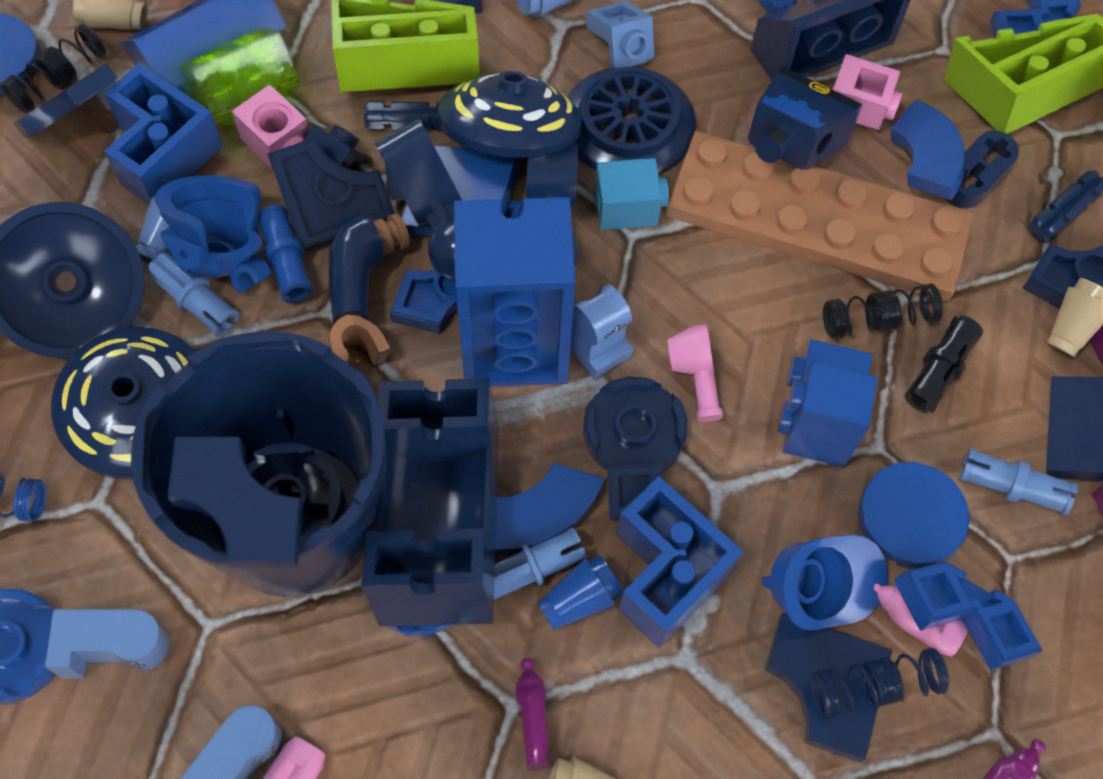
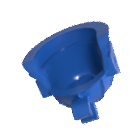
(214, 227)

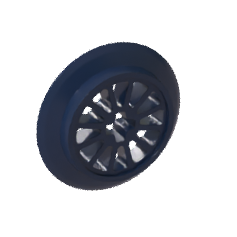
(666, 121)

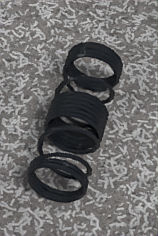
(53, 66)
(882, 311)

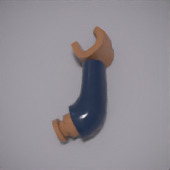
(352, 259)

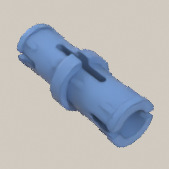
(1018, 481)

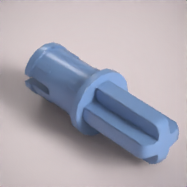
(193, 295)
(537, 562)

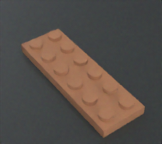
(821, 216)

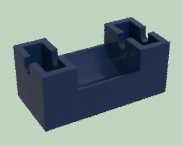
(435, 506)

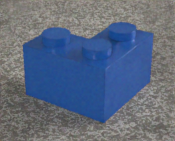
(163, 133)
(827, 403)
(684, 558)

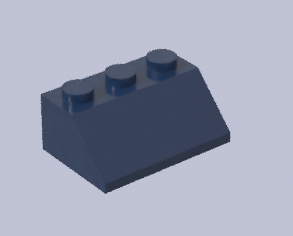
(822, 32)

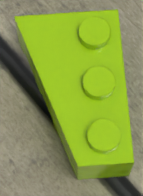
(403, 44)
(1028, 73)

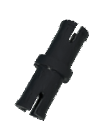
(943, 364)

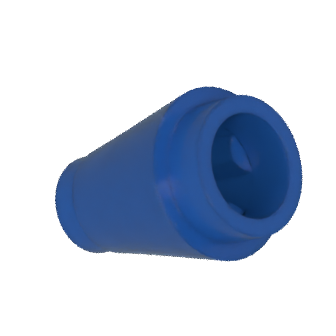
(581, 593)

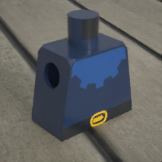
(801, 121)

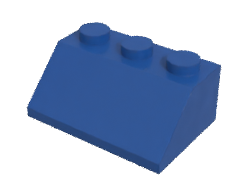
(197, 31)

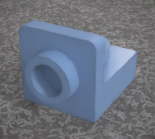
(626, 31)

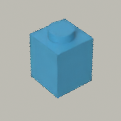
(629, 194)

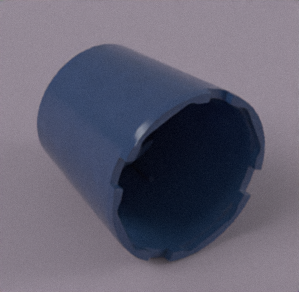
(305, 433)

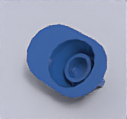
(828, 580)

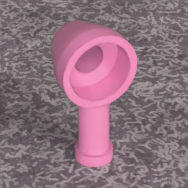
(692, 355)

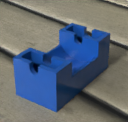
(515, 291)

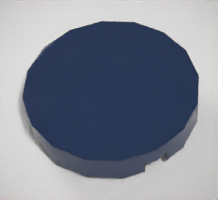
(634, 423)

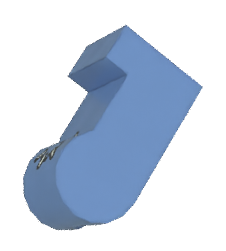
(600, 331)
(104, 637)
(239, 746)

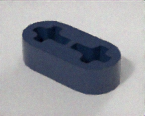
(987, 174)

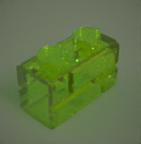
(239, 71)

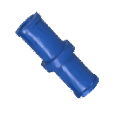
(284, 254)

